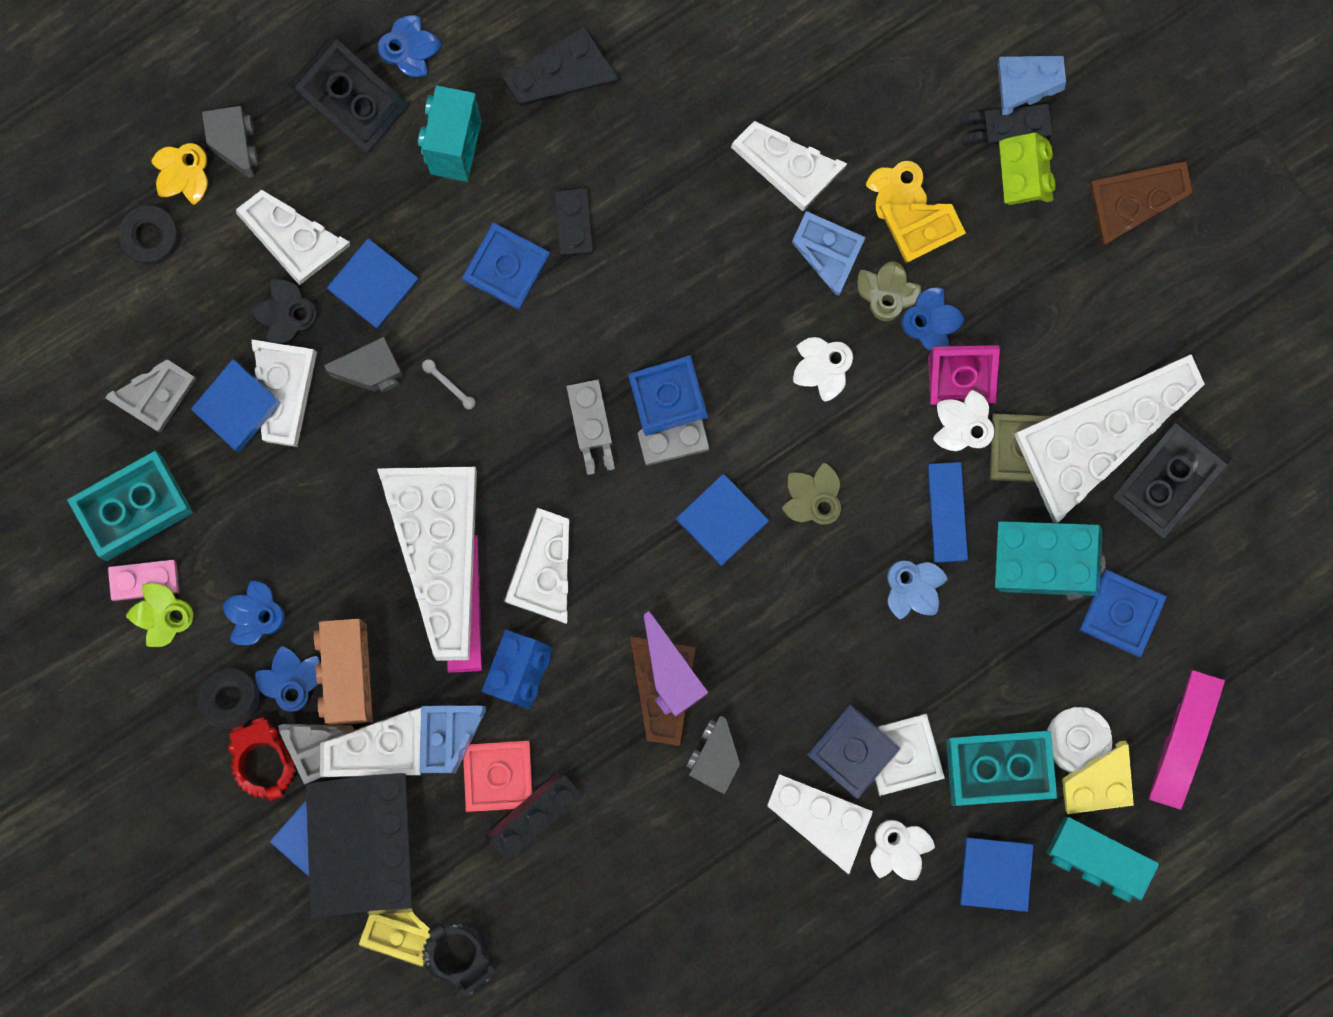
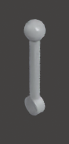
(430, 367)

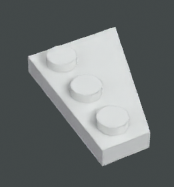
(790, 167)
(291, 238)
(288, 376)
(541, 571)
(376, 749)
(823, 819)

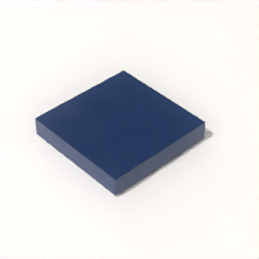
(854, 751)

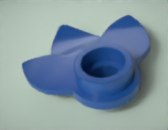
(413, 44)
(936, 318)
(248, 614)
(288, 674)

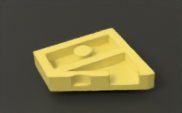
(1101, 783)
(396, 936)

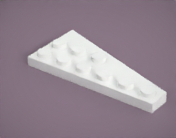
(1092, 439)
(436, 534)

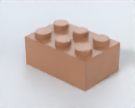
(344, 672)

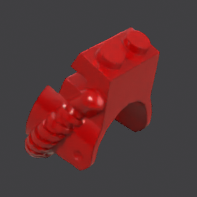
(248, 738)

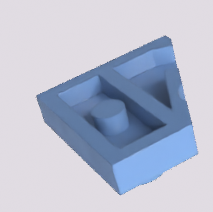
(1029, 79)
(828, 249)
(446, 736)

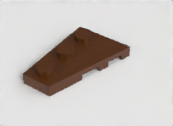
(1134, 197)
(658, 726)

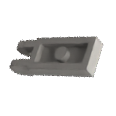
(590, 422)

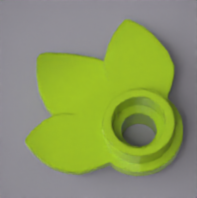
(156, 616)

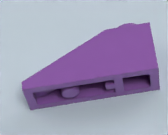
(673, 677)

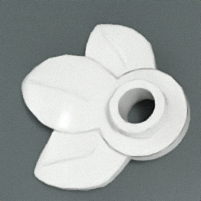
(819, 369)
(959, 421)
(904, 853)

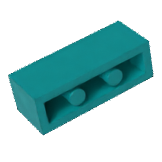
(1101, 860)

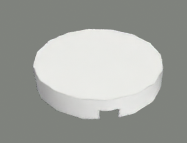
(1079, 737)

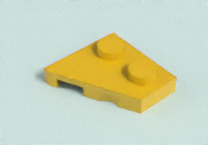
(921, 227)

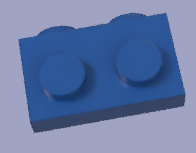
(517, 669)

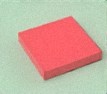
(497, 775)

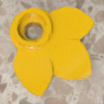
(177, 175)
(891, 188)

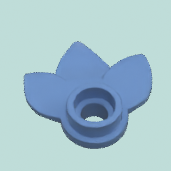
(918, 591)

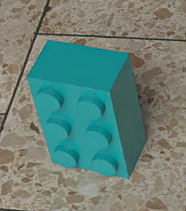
(450, 133)
(130, 506)
(1049, 558)
(1001, 768)

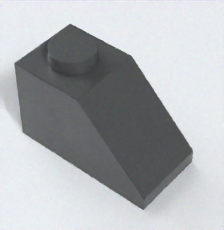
(368, 367)

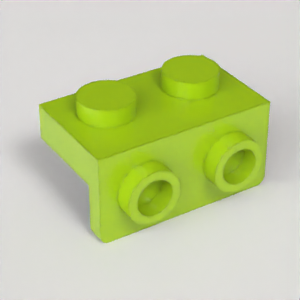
(1026, 169)

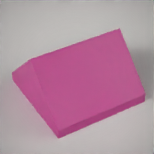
(961, 369)

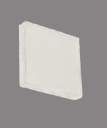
(915, 762)

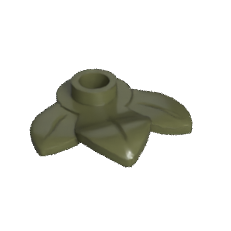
(887, 286)
(810, 493)

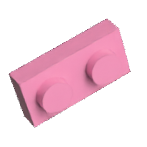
(128, 579)

